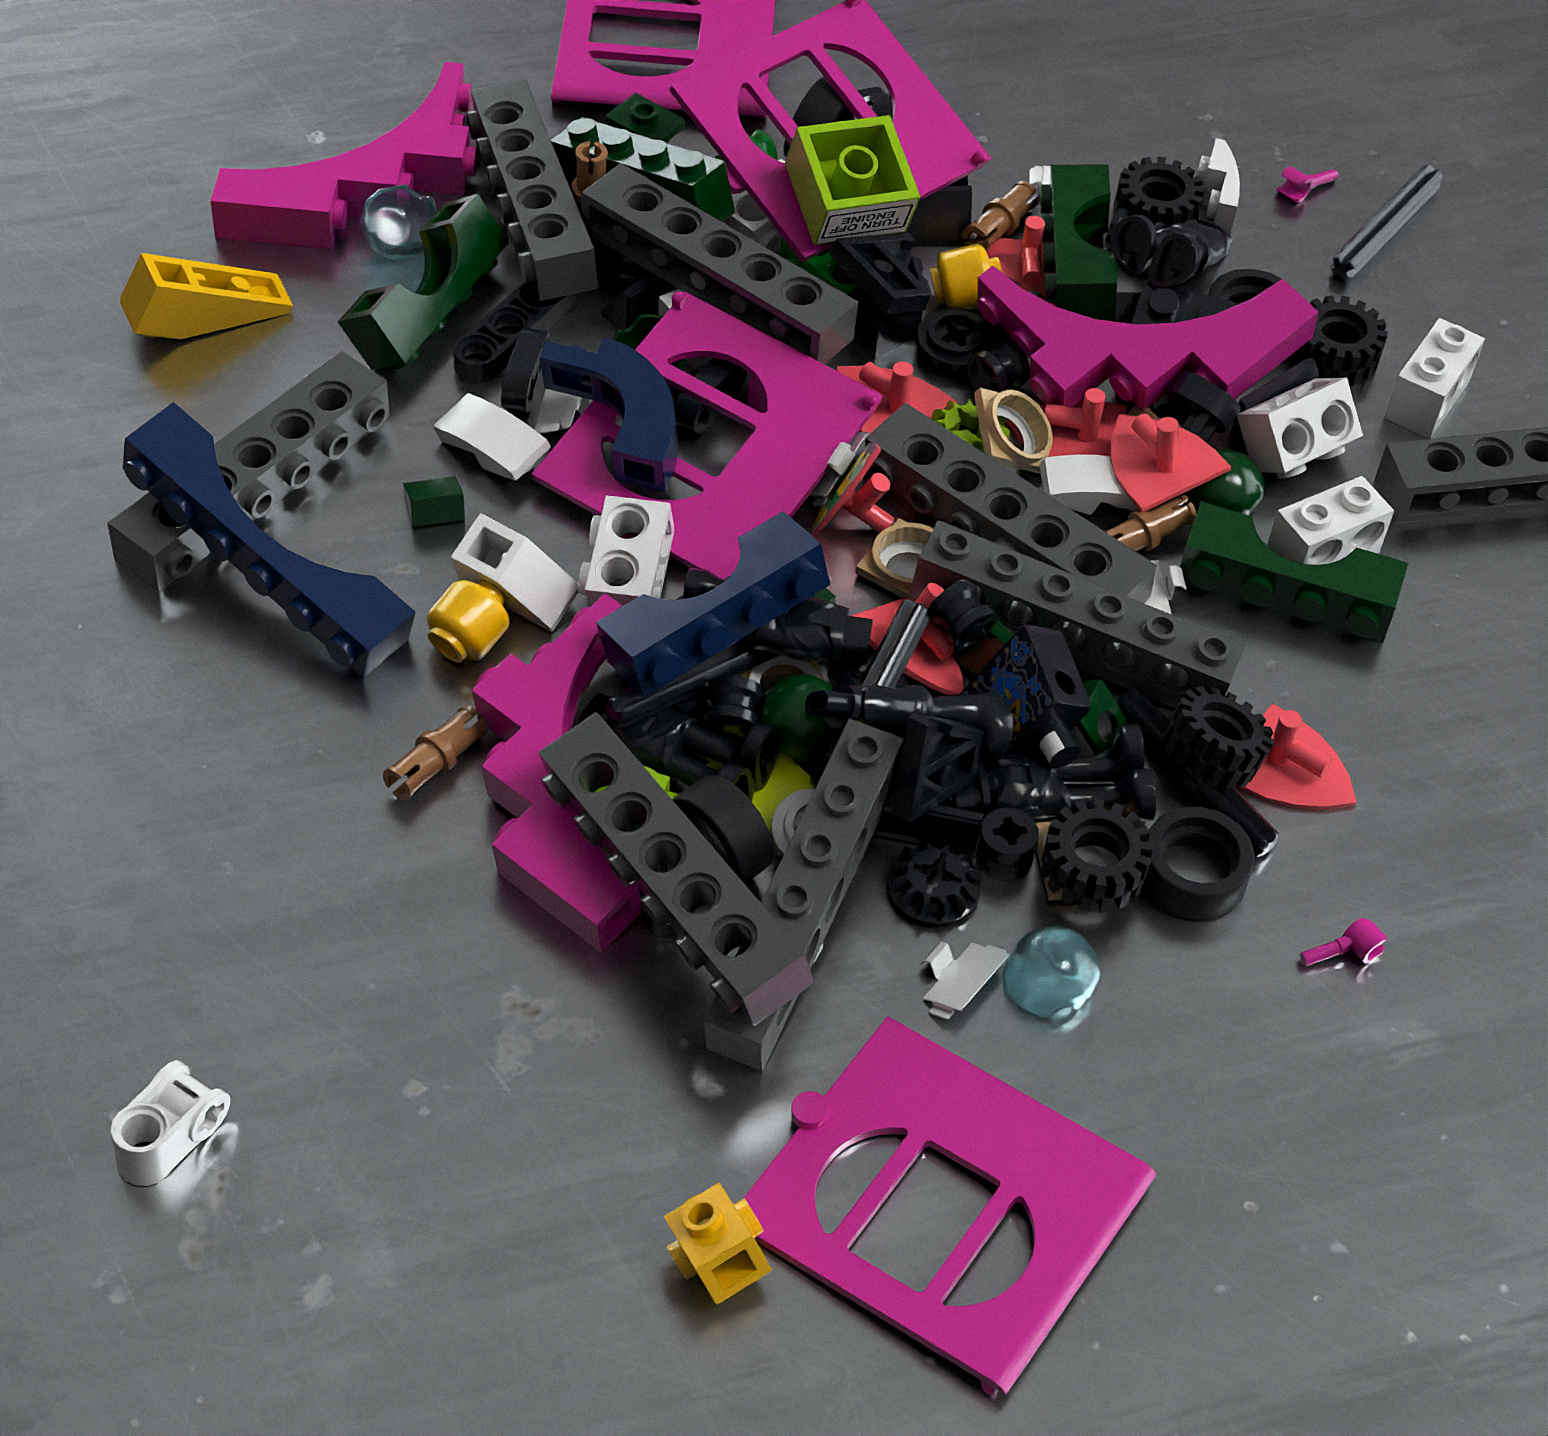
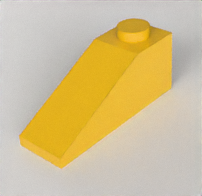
(196, 298)

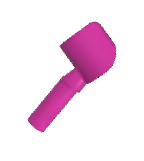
(1299, 185)
(1361, 937)

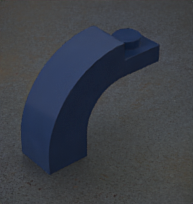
(636, 391)

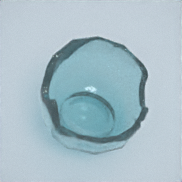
(393, 219)
(1051, 971)

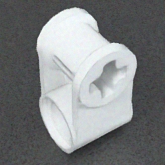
(173, 1115)

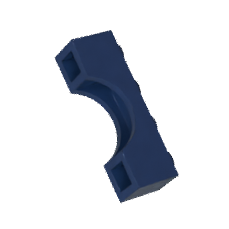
(662, 639)

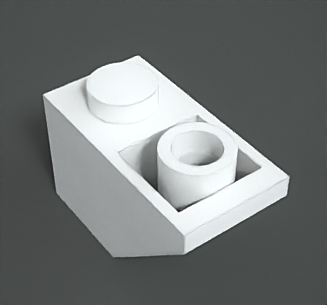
(518, 568)

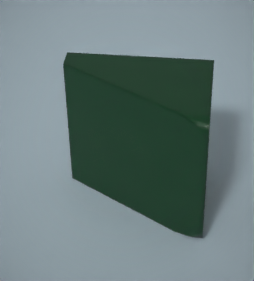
(434, 501)

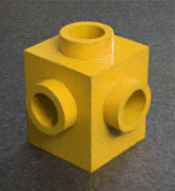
(717, 1242)

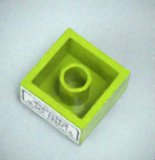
(852, 179)

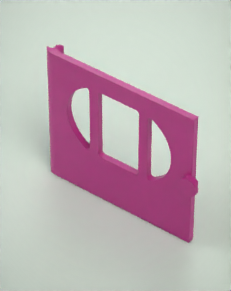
(724, 31)
(929, 130)
(774, 469)
(1063, 1175)

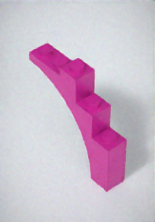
(313, 199)
(1144, 360)
(542, 846)

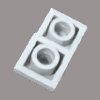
(1220, 184)
(494, 436)
(1083, 482)

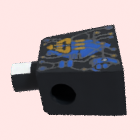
(1042, 691)

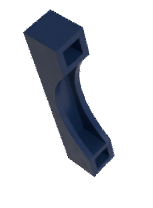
(345, 611)

